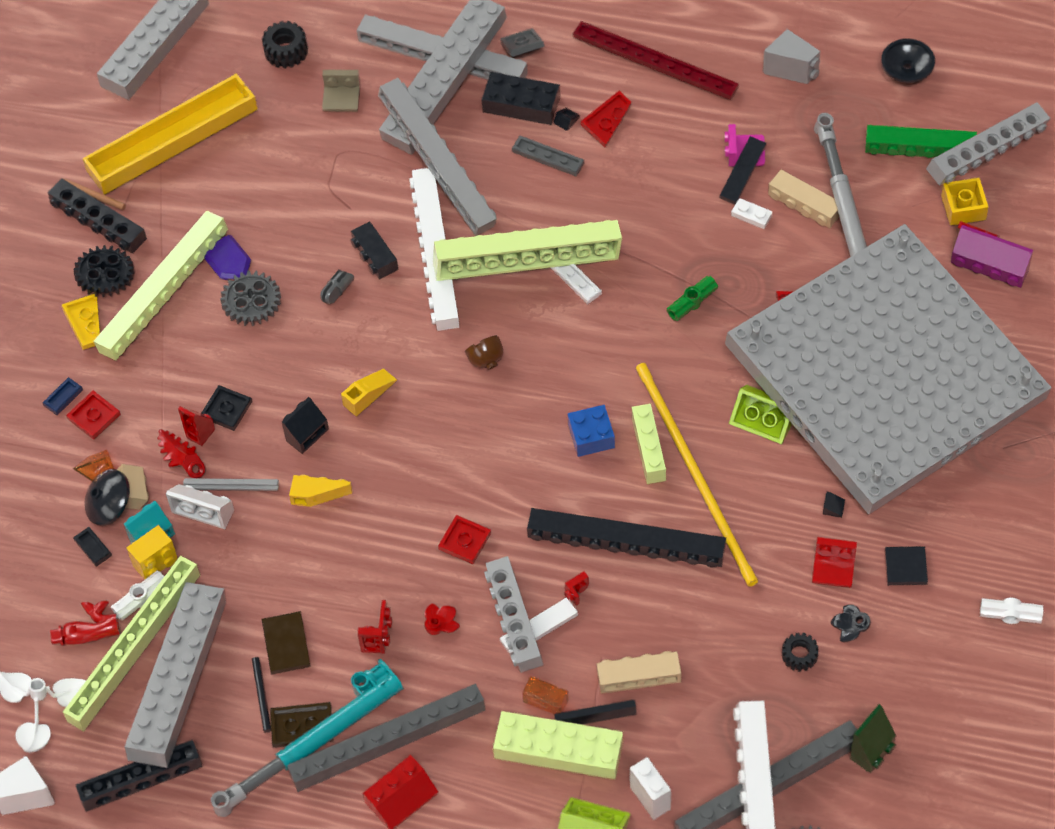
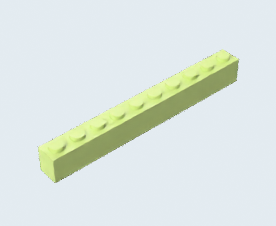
(160, 285)
(130, 644)

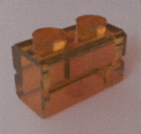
(545, 696)

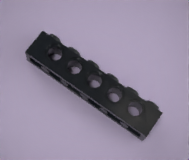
(97, 216)
(136, 777)

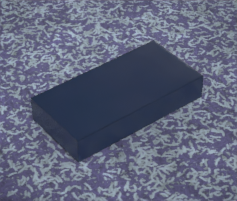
(62, 396)

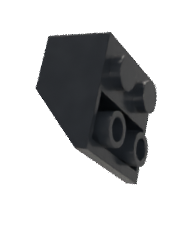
(304, 425)

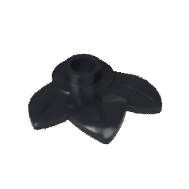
(848, 623)

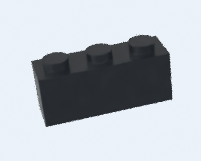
(374, 250)

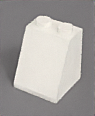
(22, 788)

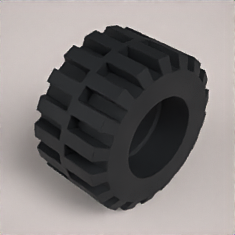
(285, 55)

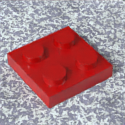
(93, 414)
(464, 539)

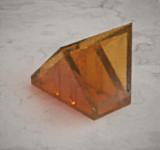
(94, 465)

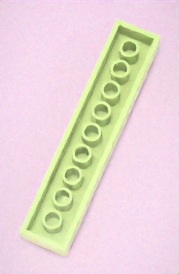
(526, 250)

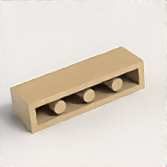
(804, 198)
(639, 672)

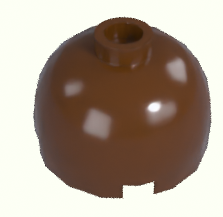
(486, 353)

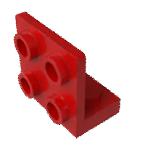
(834, 562)
(376, 639)

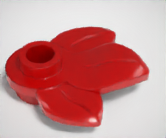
(440, 619)

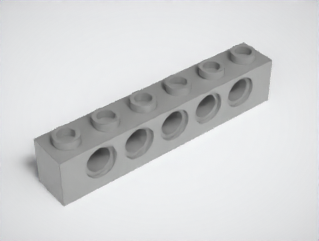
(530, 656)

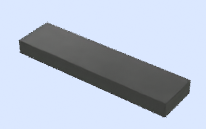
(548, 155)

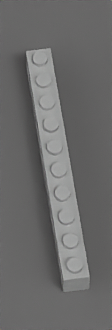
(422, 44)
(437, 156)

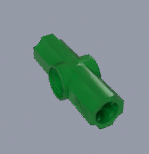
(684, 304)

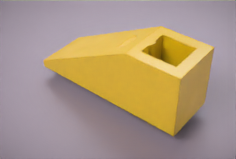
(366, 390)
(314, 491)

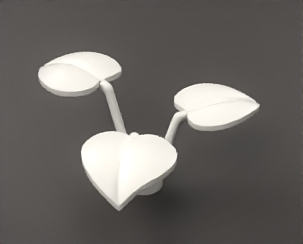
(17, 685)

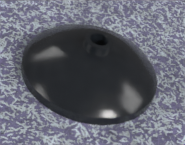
(908, 60)
(107, 497)

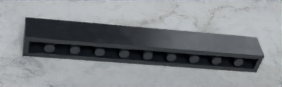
(626, 537)

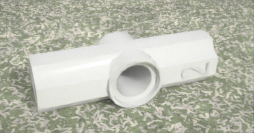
(130, 602)
(1011, 610)

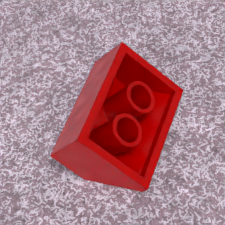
(400, 793)

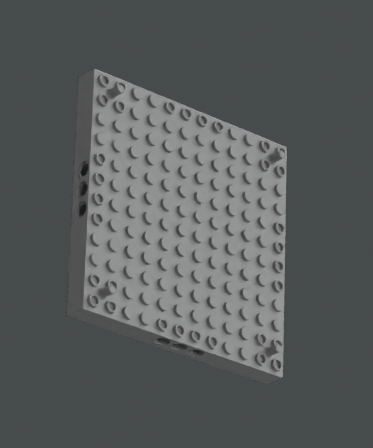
(887, 367)

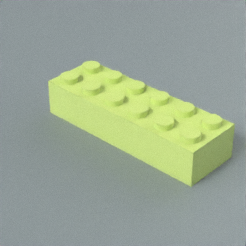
(558, 745)

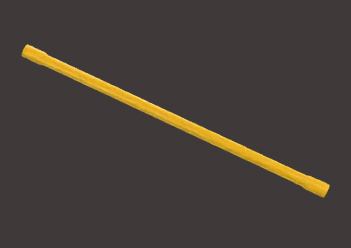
(745, 569)

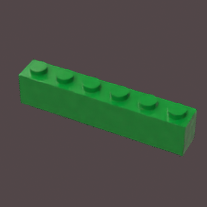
(913, 141)

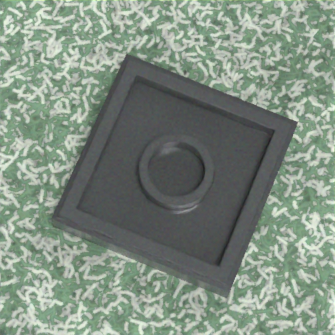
(522, 42)

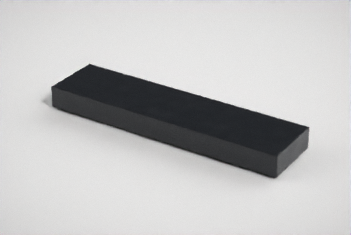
(742, 170)
(598, 713)

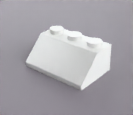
(200, 505)

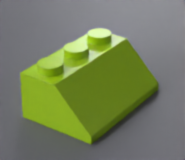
(759, 415)
(588, 815)

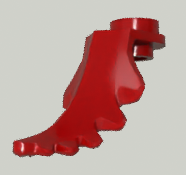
(180, 454)

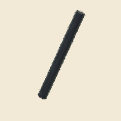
(261, 695)

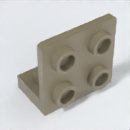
(341, 90)

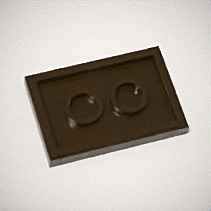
(286, 642)
(294, 721)

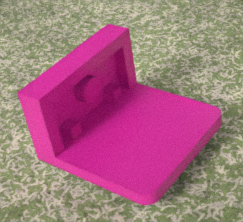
(737, 143)

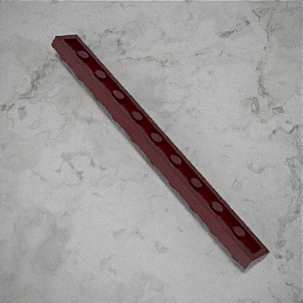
(656, 60)

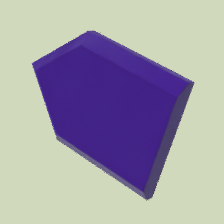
(228, 258)

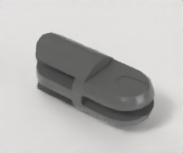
(336, 286)

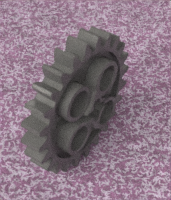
(250, 298)

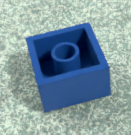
(591, 430)

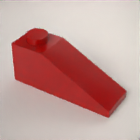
(196, 425)

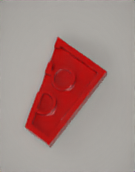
(606, 118)

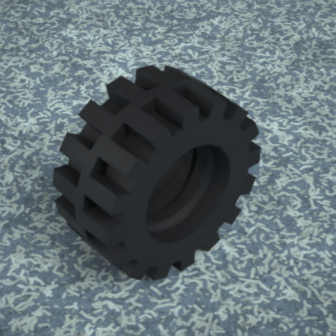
(800, 641)

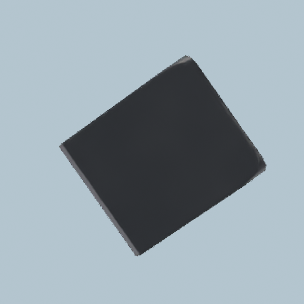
(566, 118)
(833, 505)

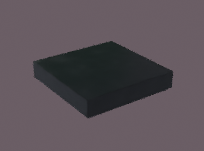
(227, 407)
(906, 565)

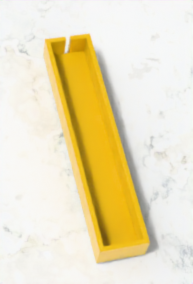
(170, 134)

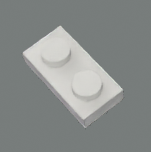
(751, 213)

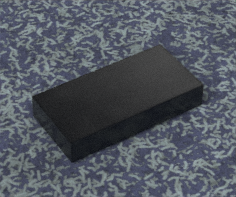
(92, 546)

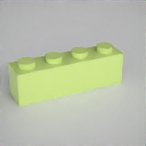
(648, 444)

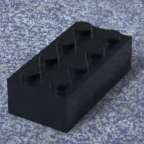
(521, 98)

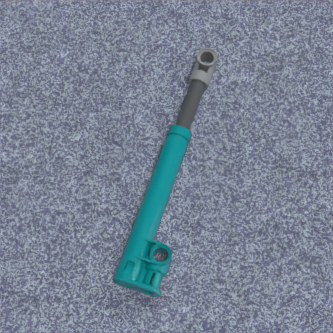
(378, 688)

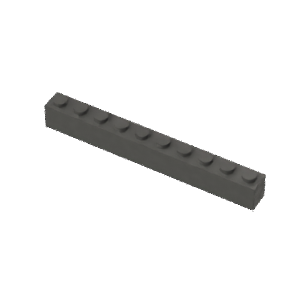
(386, 737)
(783, 775)

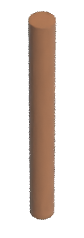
(105, 199)

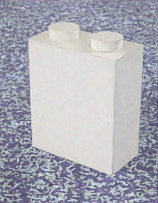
(650, 788)

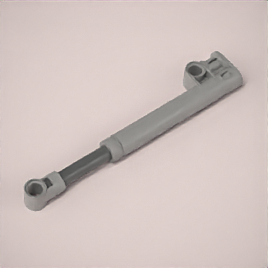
(840, 186)

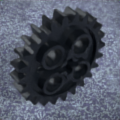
(103, 271)

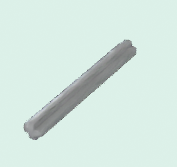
(233, 484)

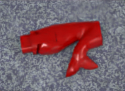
(85, 632)

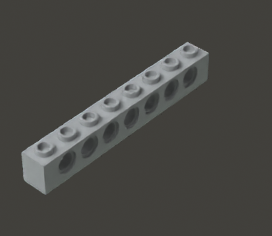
(988, 144)

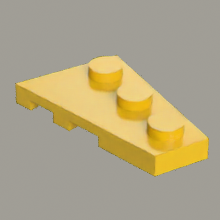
(83, 319)

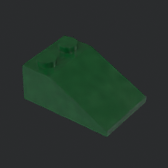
(873, 740)

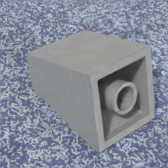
(791, 59)

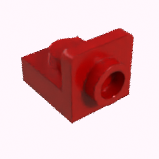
(576, 585)

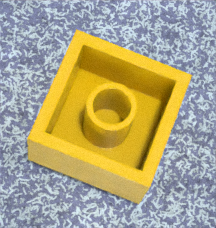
(964, 201)
(152, 552)

